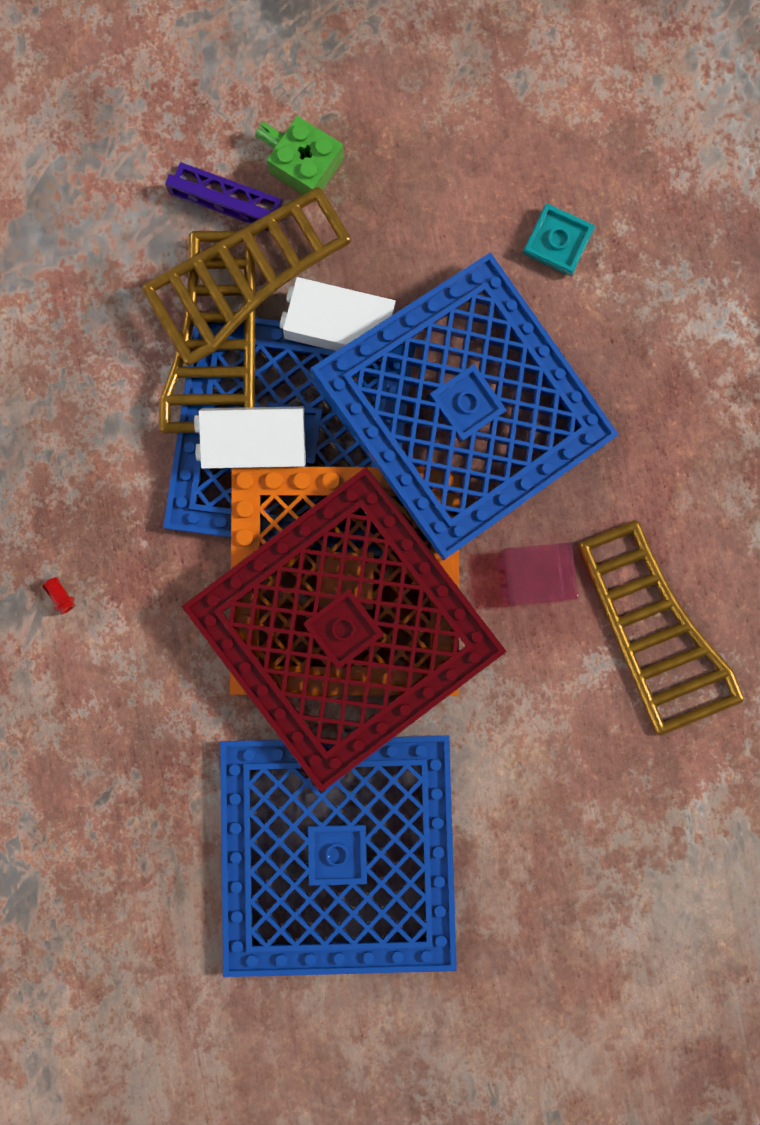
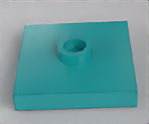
(558, 239)

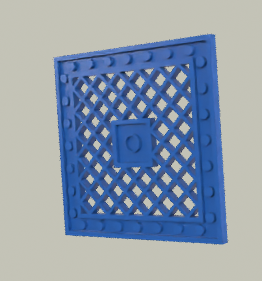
(464, 404)
(182, 509)
(337, 858)

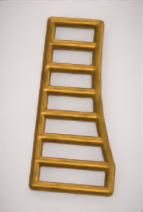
(252, 300)
(247, 344)
(685, 625)

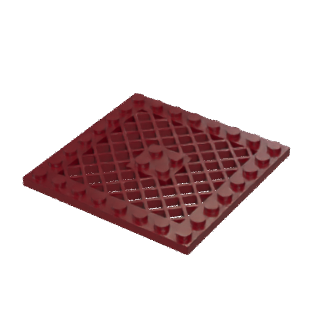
(343, 630)

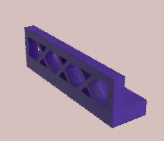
(217, 201)

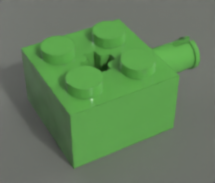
(302, 155)

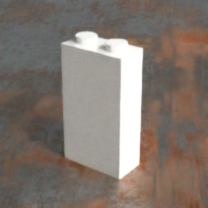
(331, 314)
(251, 437)

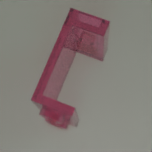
(537, 574)

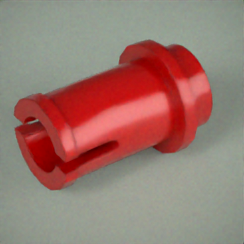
(58, 596)

